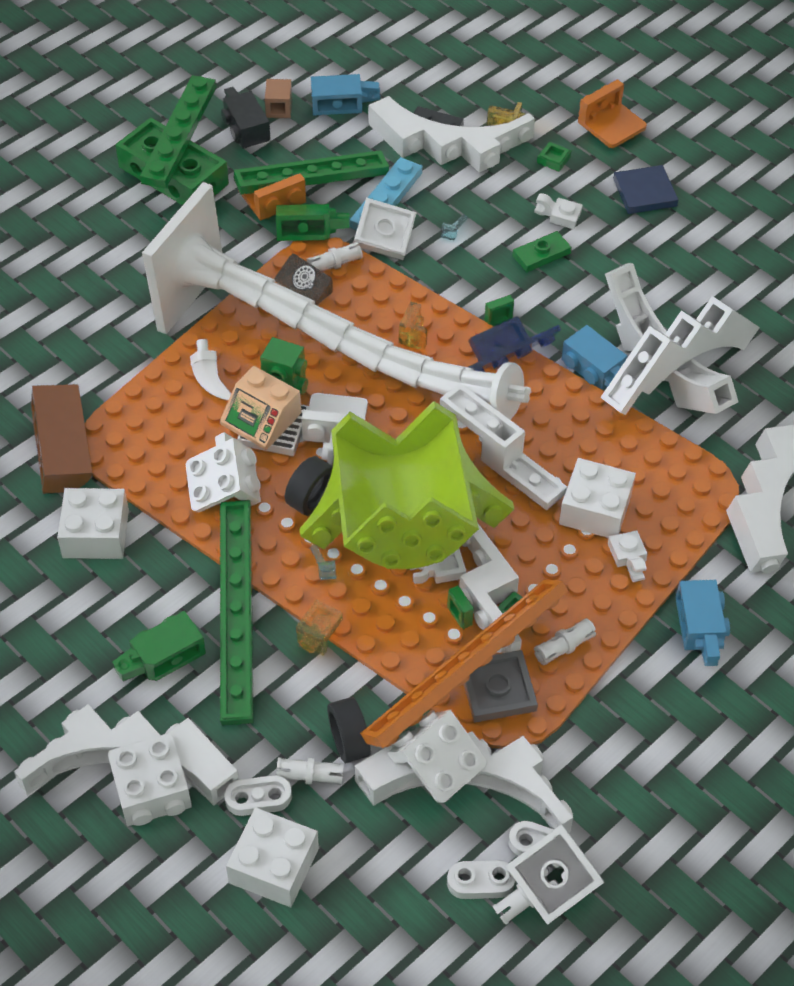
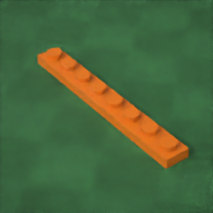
(457, 669)

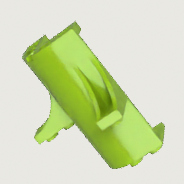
(404, 496)

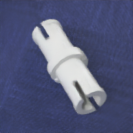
(336, 257)
(565, 641)
(310, 770)

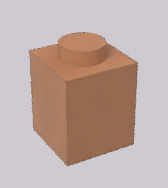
(278, 98)

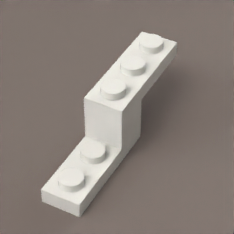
(503, 446)
(488, 583)

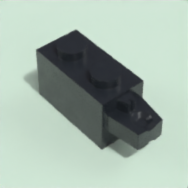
(245, 118)

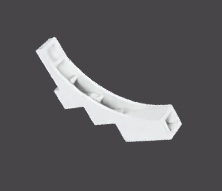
(446, 142)
(692, 383)
(90, 740)
(511, 771)

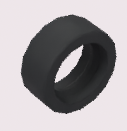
(308, 485)
(346, 725)

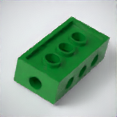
(193, 169)

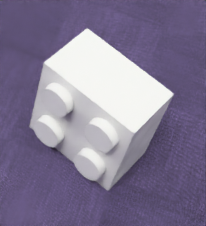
(597, 498)
(93, 523)
(272, 857)

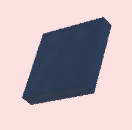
(645, 189)

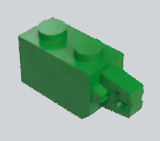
(308, 222)
(161, 649)

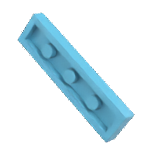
(392, 186)

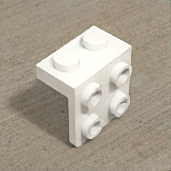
(326, 412)
(222, 474)
(439, 754)
(149, 780)

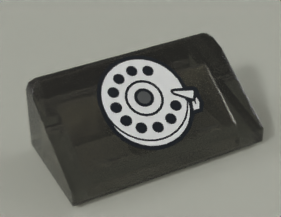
(304, 279)

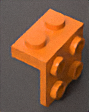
(607, 116)
(285, 192)

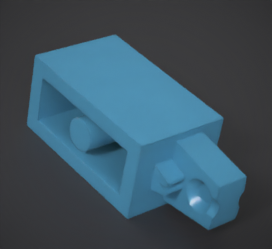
(341, 94)
(592, 357)
(702, 618)

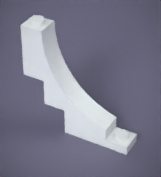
(662, 354)
(757, 514)

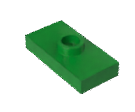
(541, 251)

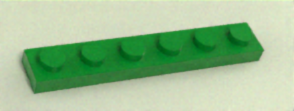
(178, 132)
(314, 171)

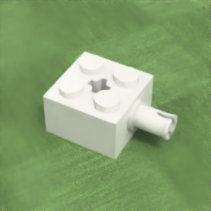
(535, 890)

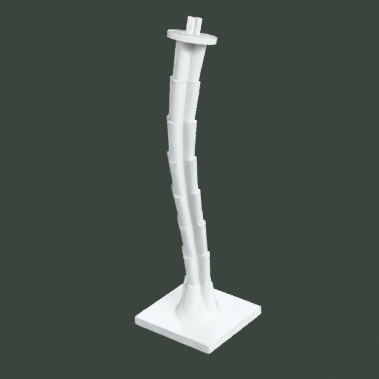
(190, 257)

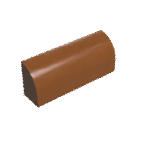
(60, 437)

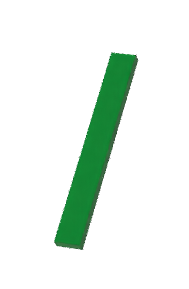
(236, 614)

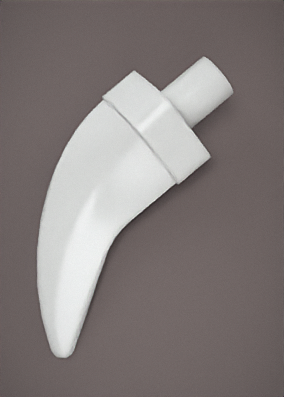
(205, 370)

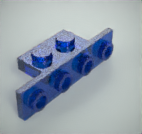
(505, 341)

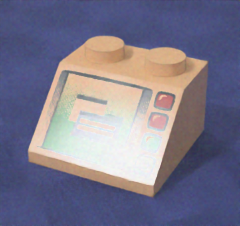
(261, 408)

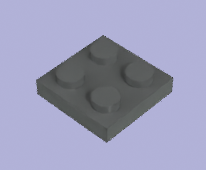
(501, 688)

